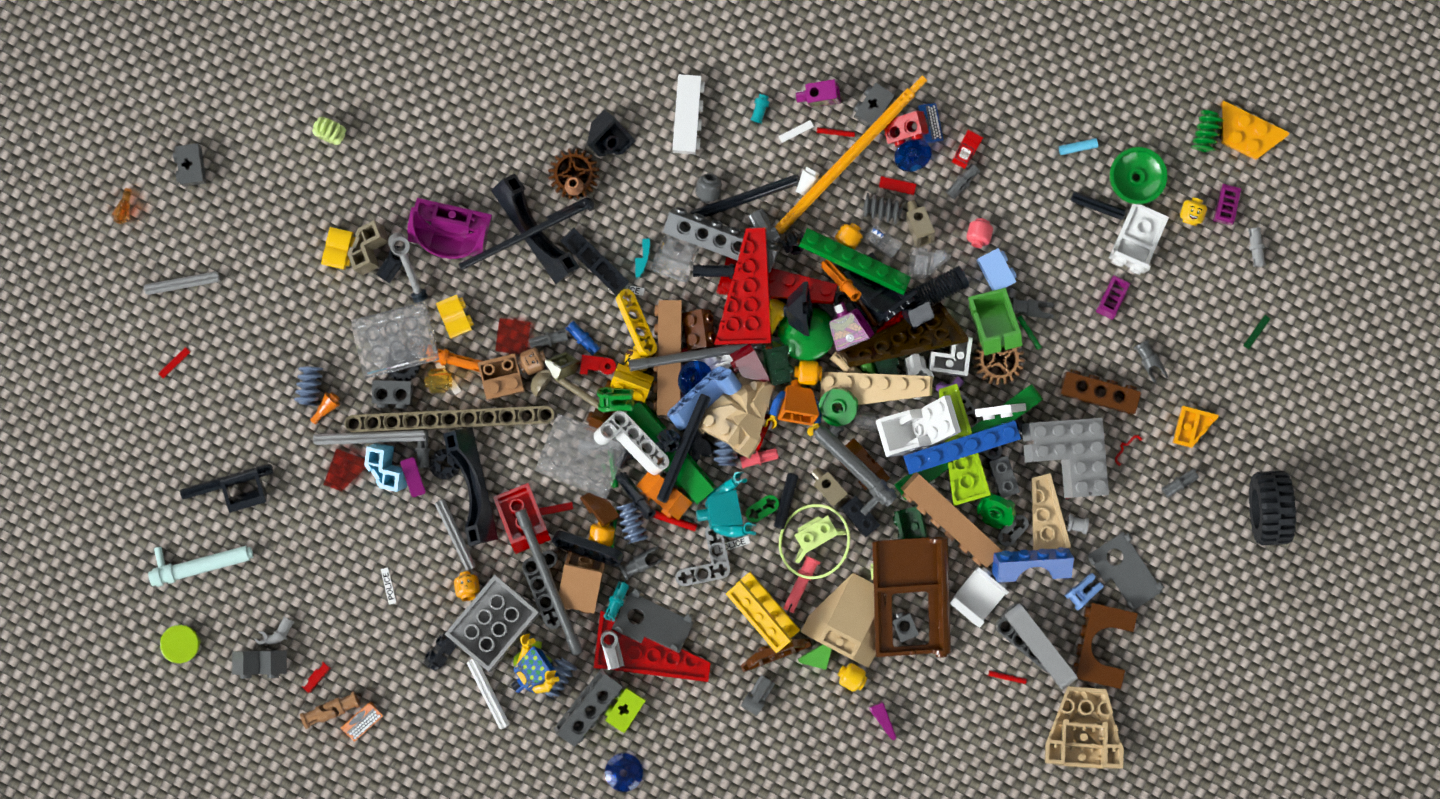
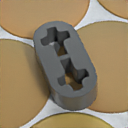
(1016, 533)

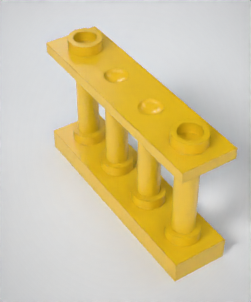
(763, 612)

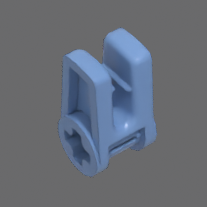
(1077, 594)

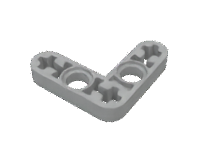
(715, 562)

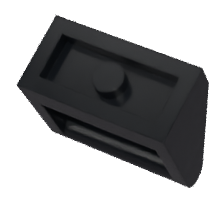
(246, 499)

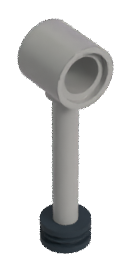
(419, 294)

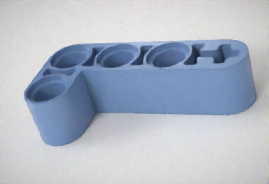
(717, 382)

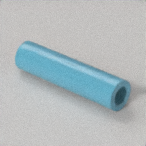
(1078, 146)

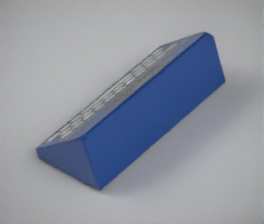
(933, 123)

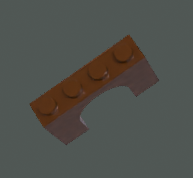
(1098, 618)

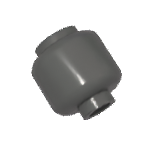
(708, 187)

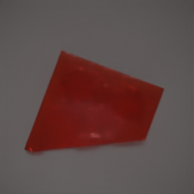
(343, 470)

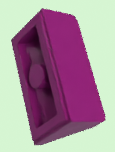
(413, 477)

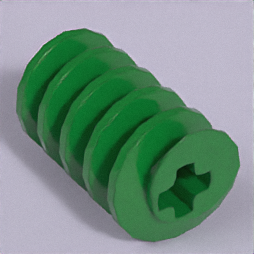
(1207, 131)

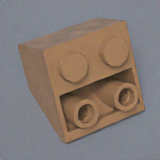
(501, 377)

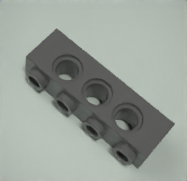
(588, 697)

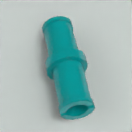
(616, 601)

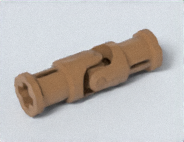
(327, 711)

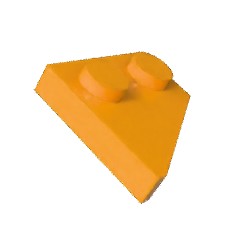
(1192, 425)

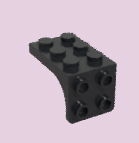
(878, 299)

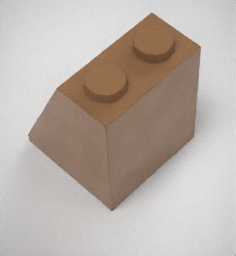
(581, 583)

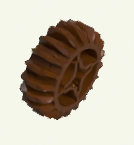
(582, 172)

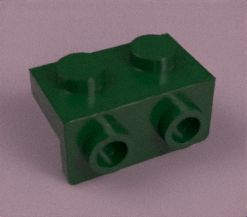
(910, 523)

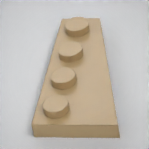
(1047, 518)

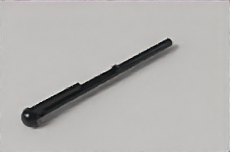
(557, 217)

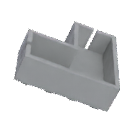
(1080, 449)

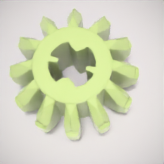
(329, 130)

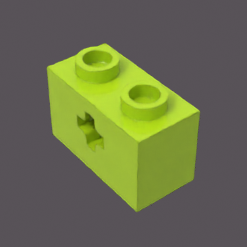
(620, 720)

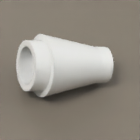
(807, 180)

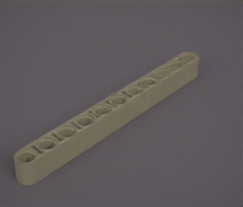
(459, 423)

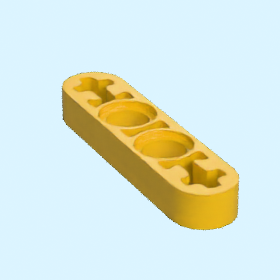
(633, 324)

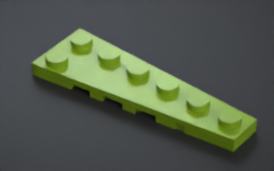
(966, 473)

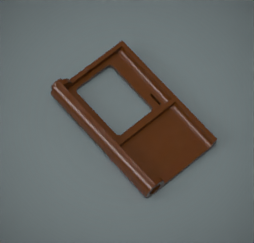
(908, 568)

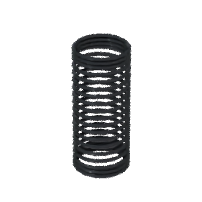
(960, 283)

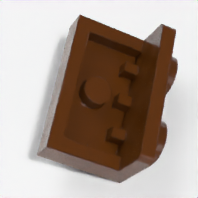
(699, 329)

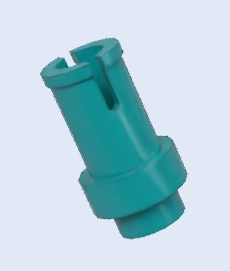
(760, 107)

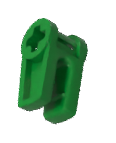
(615, 399)

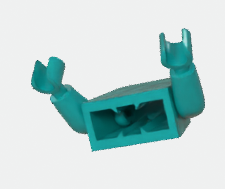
(724, 510)

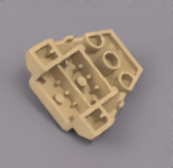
(739, 416)
(1085, 732)

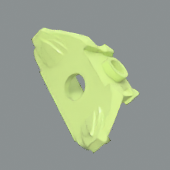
(814, 534)

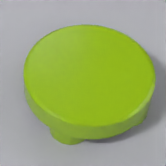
(179, 644)

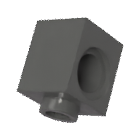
(904, 635)

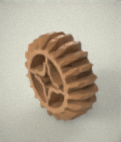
(1003, 367)

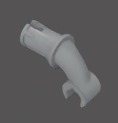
(279, 635)

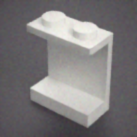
(978, 596)

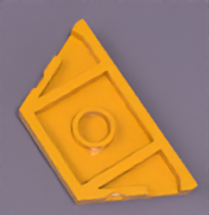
(1247, 132)

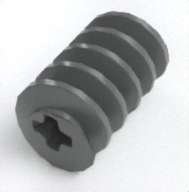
(882, 209)

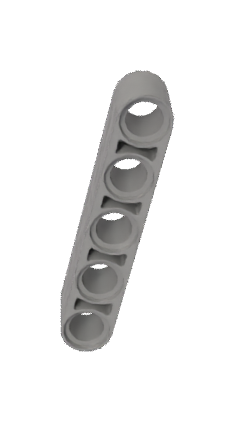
(1041, 646)

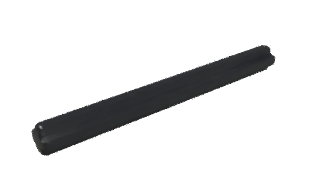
(747, 196)
(683, 449)

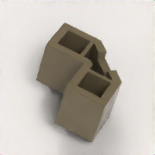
(367, 240)

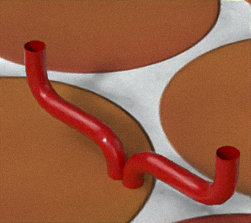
(1122, 448)

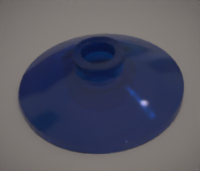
(912, 155)
(696, 368)
(626, 762)

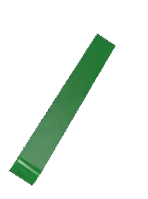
(1029, 396)

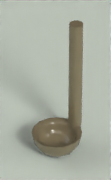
(543, 378)

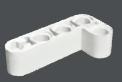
(633, 445)

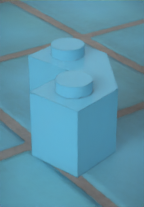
(379, 462)

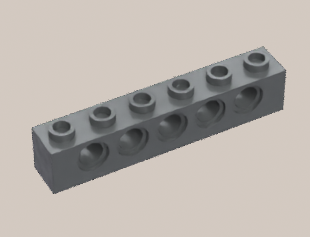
(729, 248)

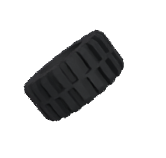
(1272, 508)

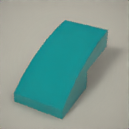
(641, 263)

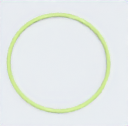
(842, 560)

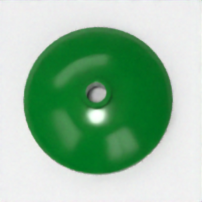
(1147, 166)
(812, 346)

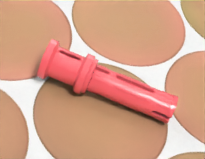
(807, 569)

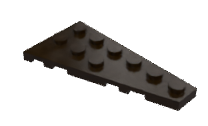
(904, 340)

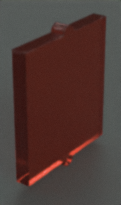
(512, 336)

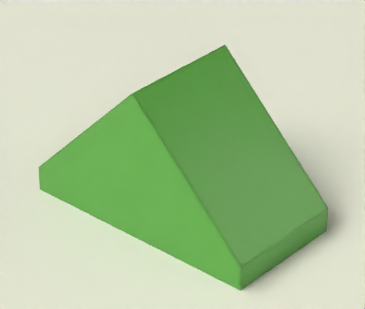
(817, 657)

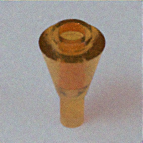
(122, 211)

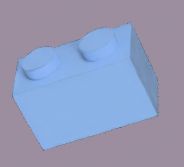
(996, 270)

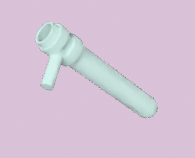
(171, 573)

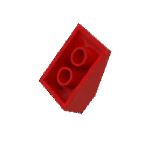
(513, 501)

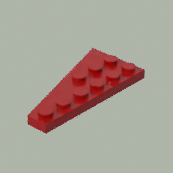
(747, 306)
(650, 657)

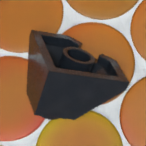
(608, 135)
(800, 309)

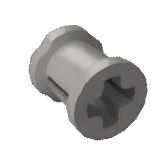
(1077, 524)

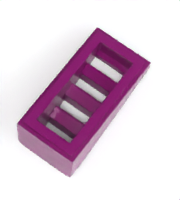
(1223, 219)
(1105, 311)
(880, 713)

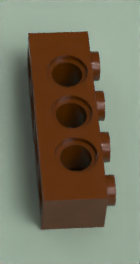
(1127, 405)

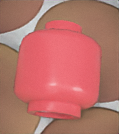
(979, 233)

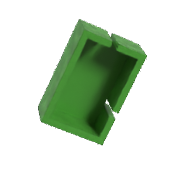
(995, 321)

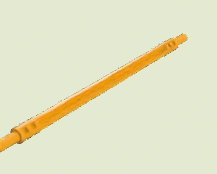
(849, 156)

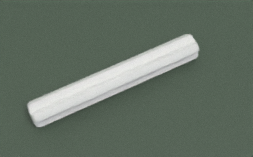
(488, 694)

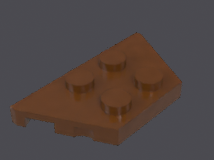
(768, 655)

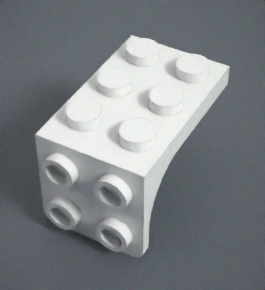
(1138, 238)

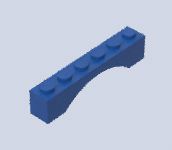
(961, 447)

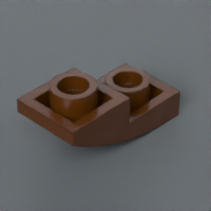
(600, 508)

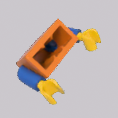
(796, 406)

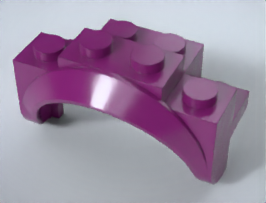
(449, 229)

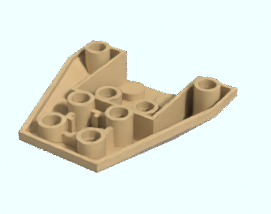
(846, 620)

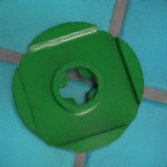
(841, 417)
(992, 503)

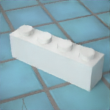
(687, 113)

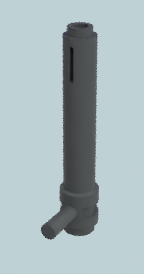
(877, 486)

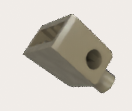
(922, 230)
(835, 494)

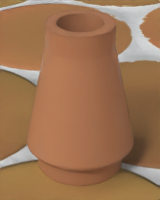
(576, 189)

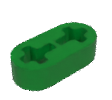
(759, 504)

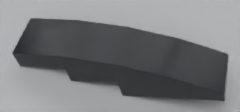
(594, 261)

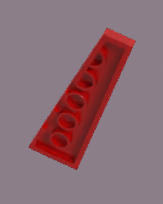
(784, 283)

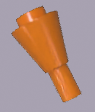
(328, 403)

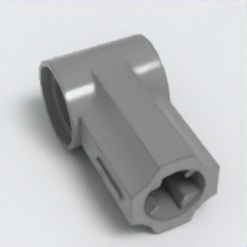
(612, 651)

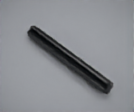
(216, 485)

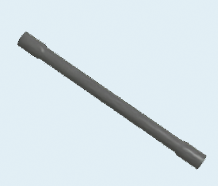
(644, 363)
(526, 526)

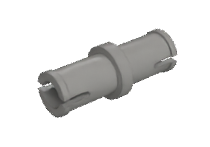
(1256, 247)

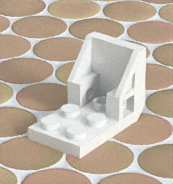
(918, 427)

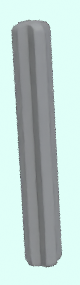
(181, 283)
(455, 534)

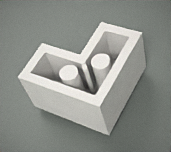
(954, 363)

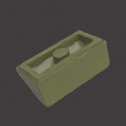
(562, 365)

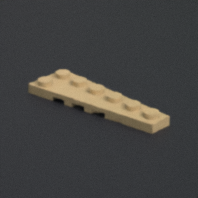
(877, 387)

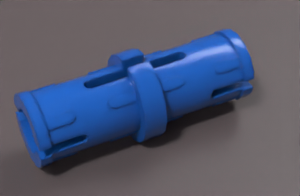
(583, 338)

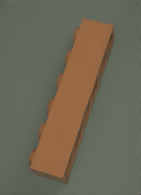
(669, 342)
(951, 519)

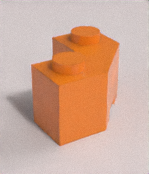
(677, 502)

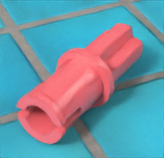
(759, 457)

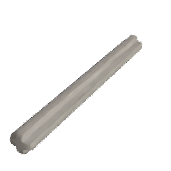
(369, 437)

